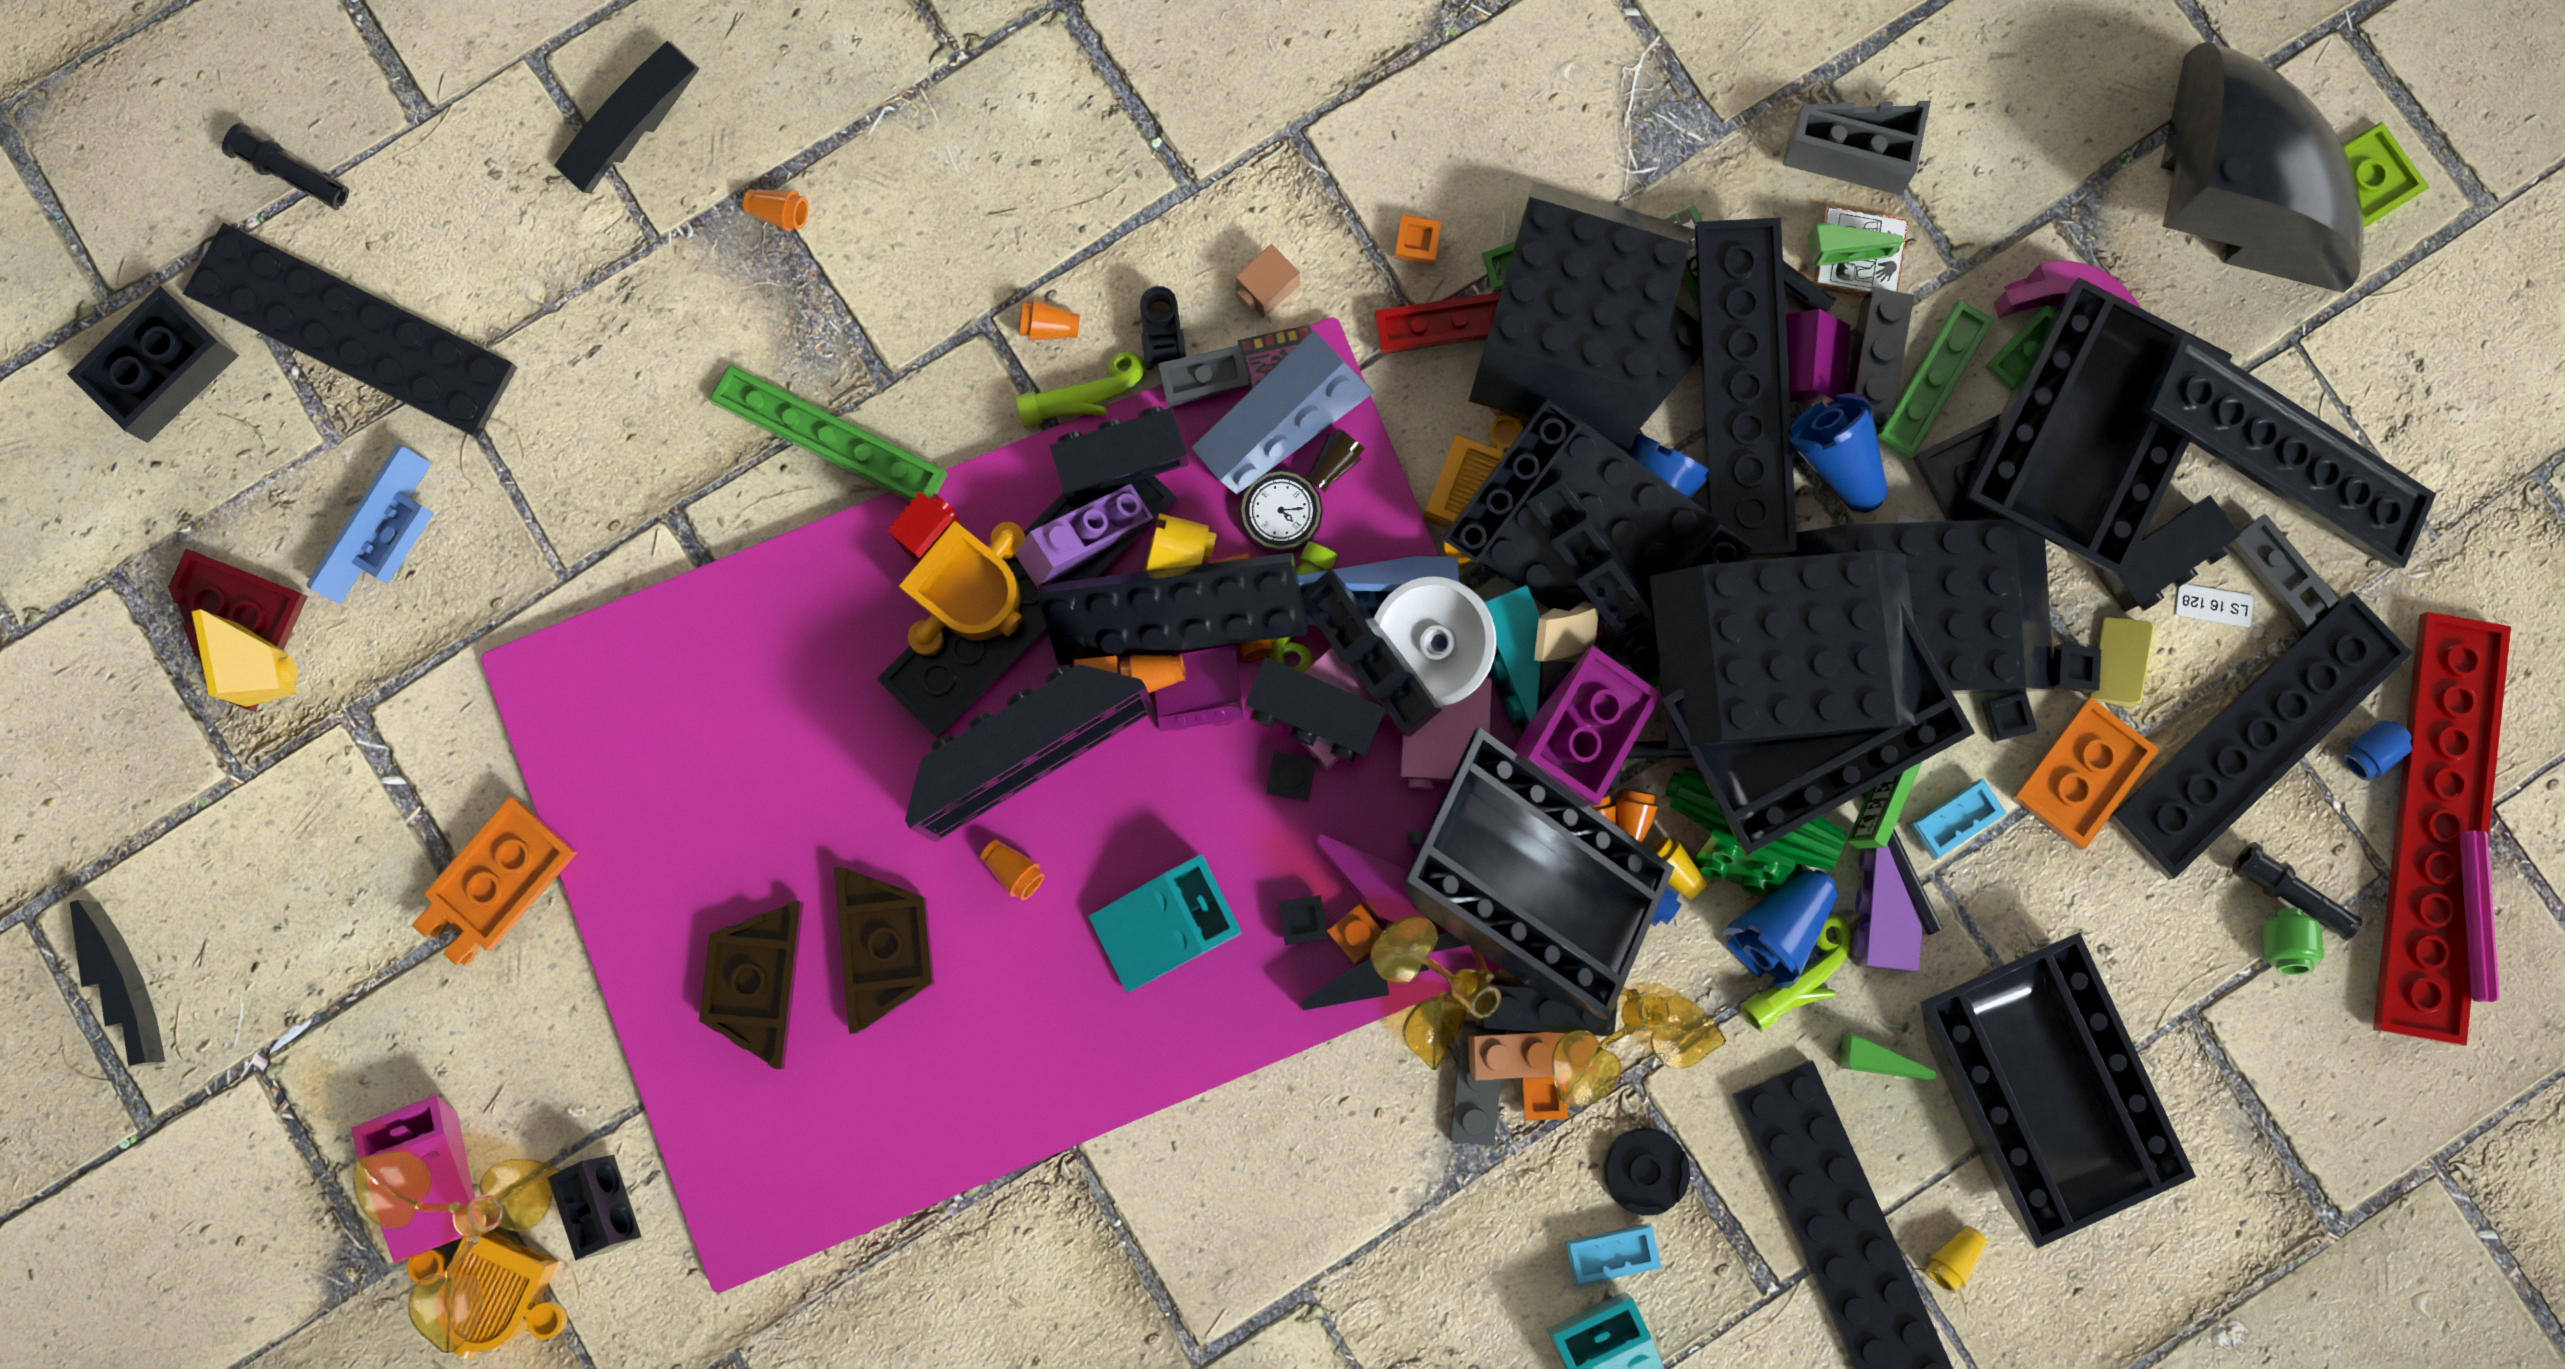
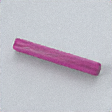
(2479, 916)

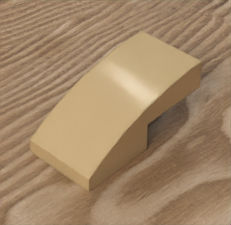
(1566, 632)

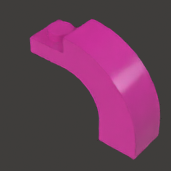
(2051, 283)

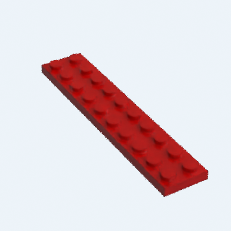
(2441, 794)

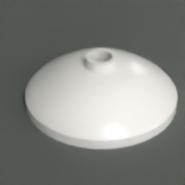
(1437, 607)

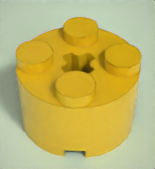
(1179, 544)

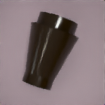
(1335, 459)

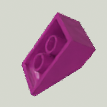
(1588, 725)
(1371, 879)

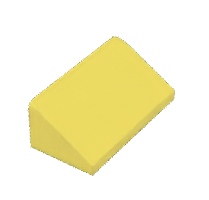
(2123, 660)

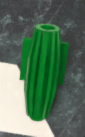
(1763, 871)

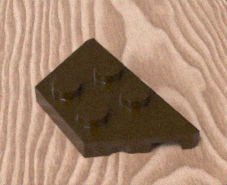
(881, 946)
(752, 982)

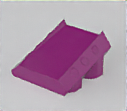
(1207, 695)

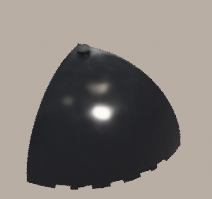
(2261, 172)

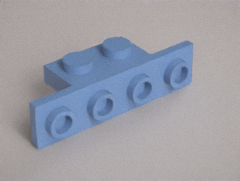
(378, 529)

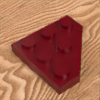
(236, 596)

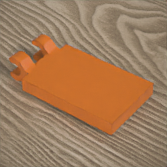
(494, 880)

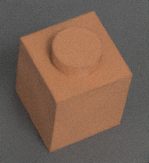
(1266, 281)

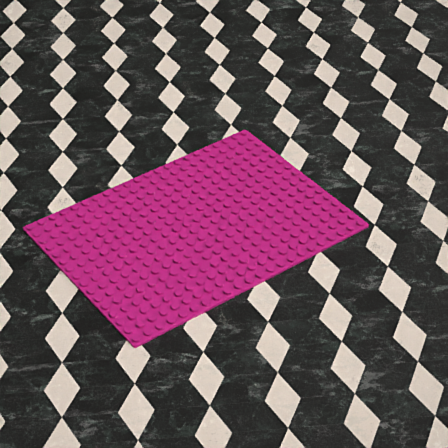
(737, 748)

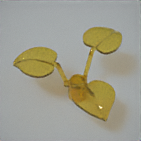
(1432, 1023)
(1679, 1040)
(513, 1196)

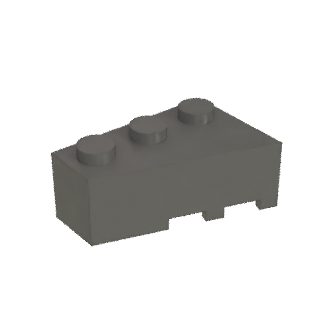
(1859, 144)

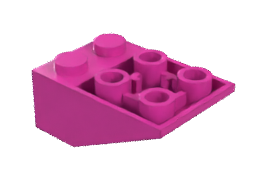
(434, 1135)

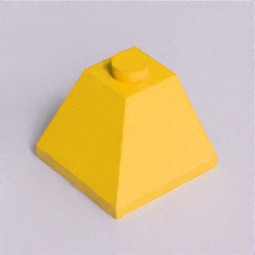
(241, 663)

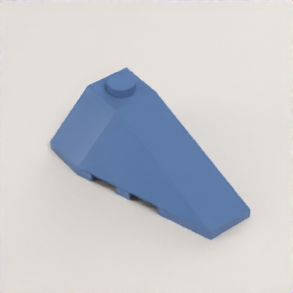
(1377, 580)

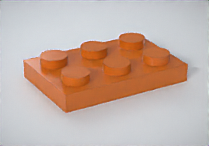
(2085, 773)

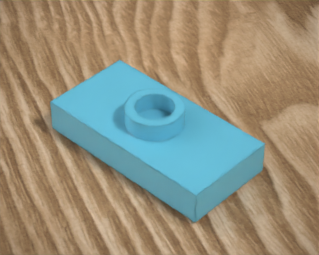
(1957, 819)
(1612, 1254)

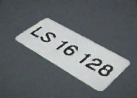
(2214, 605)

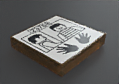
(1861, 276)

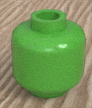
(2292, 942)

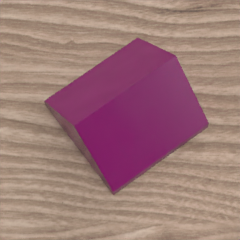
(1817, 356)

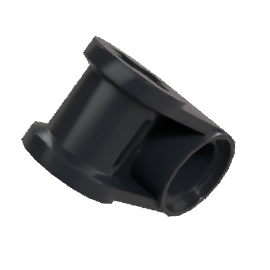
(1161, 335)

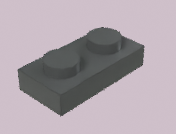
(1203, 376)

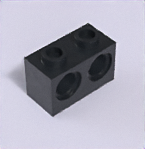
(594, 1207)

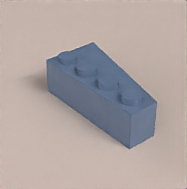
(1281, 413)

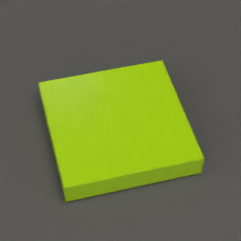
(2382, 173)

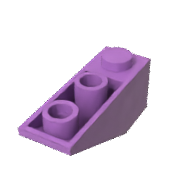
(1081, 535)
(1888, 922)

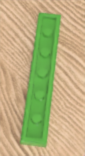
(826, 435)

